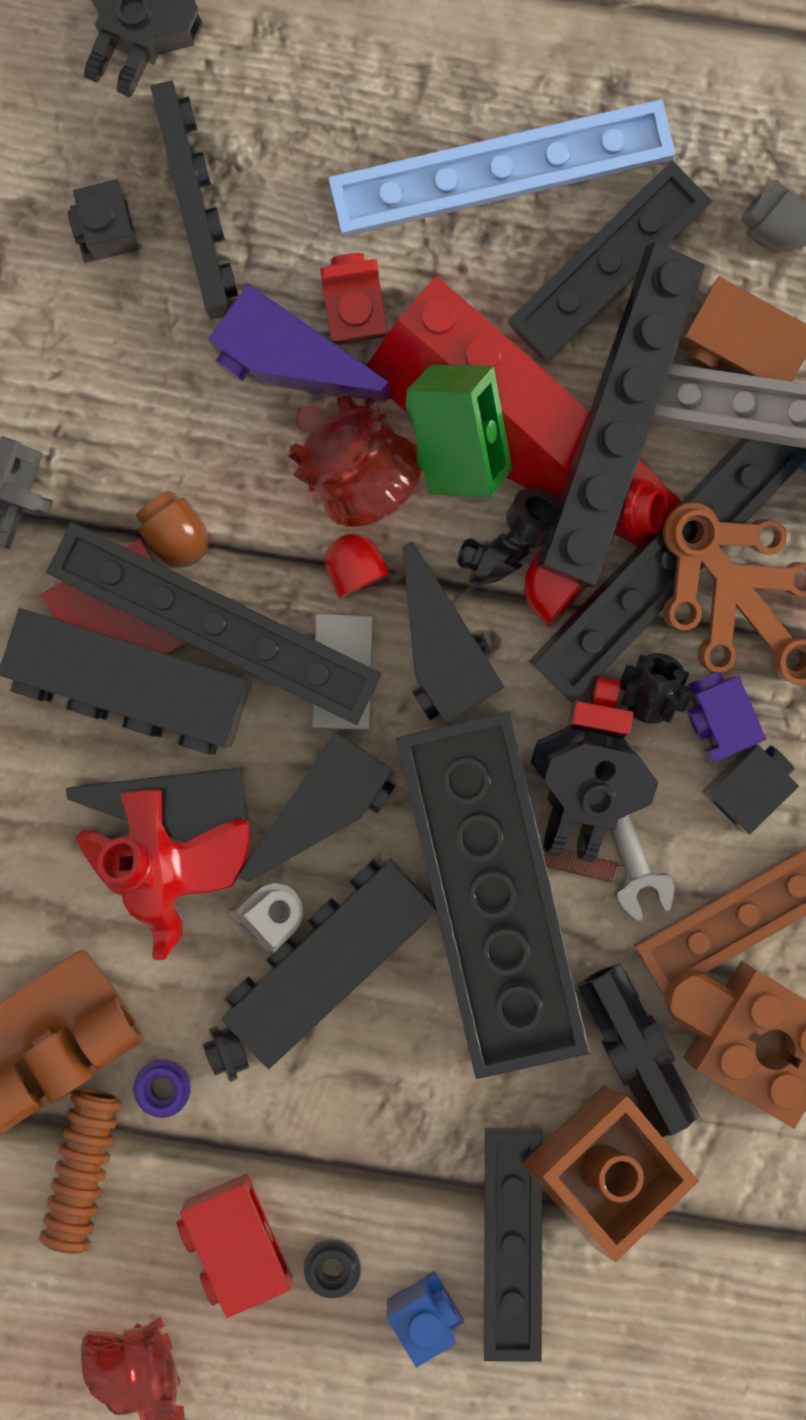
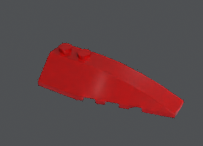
(538, 413)

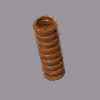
(80, 1171)

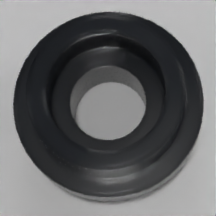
(225, 1053)
(327, 1285)

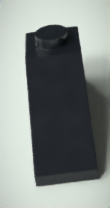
(445, 654)
(329, 798)
(189, 800)

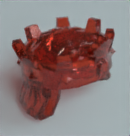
(355, 462)
(133, 1371)

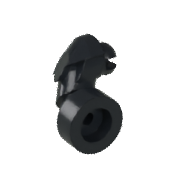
(529, 524)

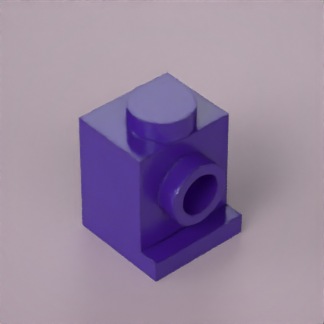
(723, 716)

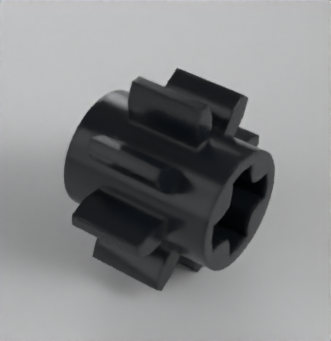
(655, 688)

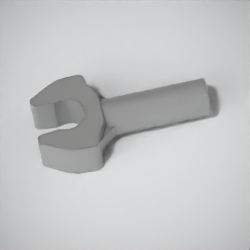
(638, 872)

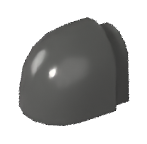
(776, 218)

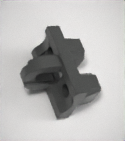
(17, 474)

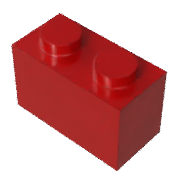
(234, 1246)

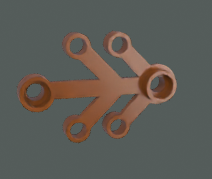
(731, 586)

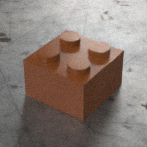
(610, 1172)

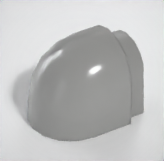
(268, 915)

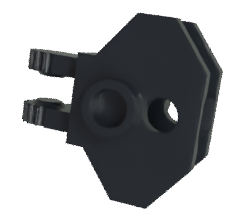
(143, 32)
(591, 782)

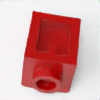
(353, 299)

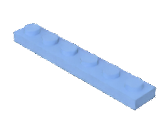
(502, 168)

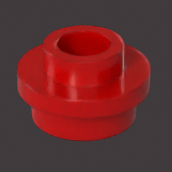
(644, 509)

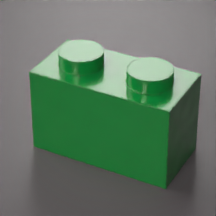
(459, 430)

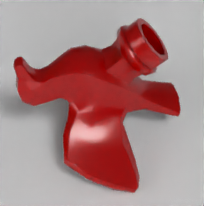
(156, 871)

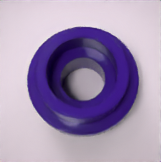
(154, 1104)

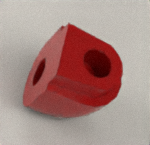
(354, 564)
(549, 594)

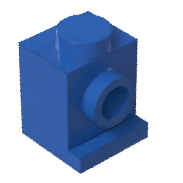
(424, 1318)

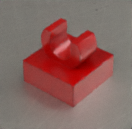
(601, 712)

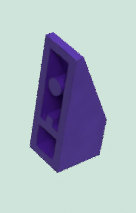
(285, 352)

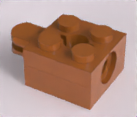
(746, 1037)

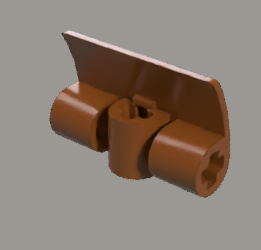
(59, 1036)

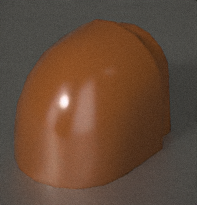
(173, 530)

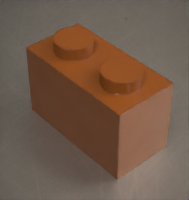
(744, 335)

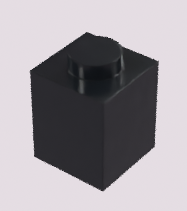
(752, 787)

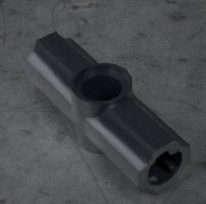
(638, 1050)

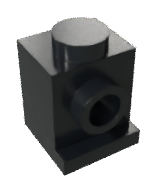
(102, 221)

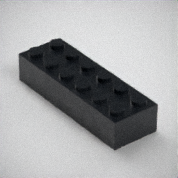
(493, 895)

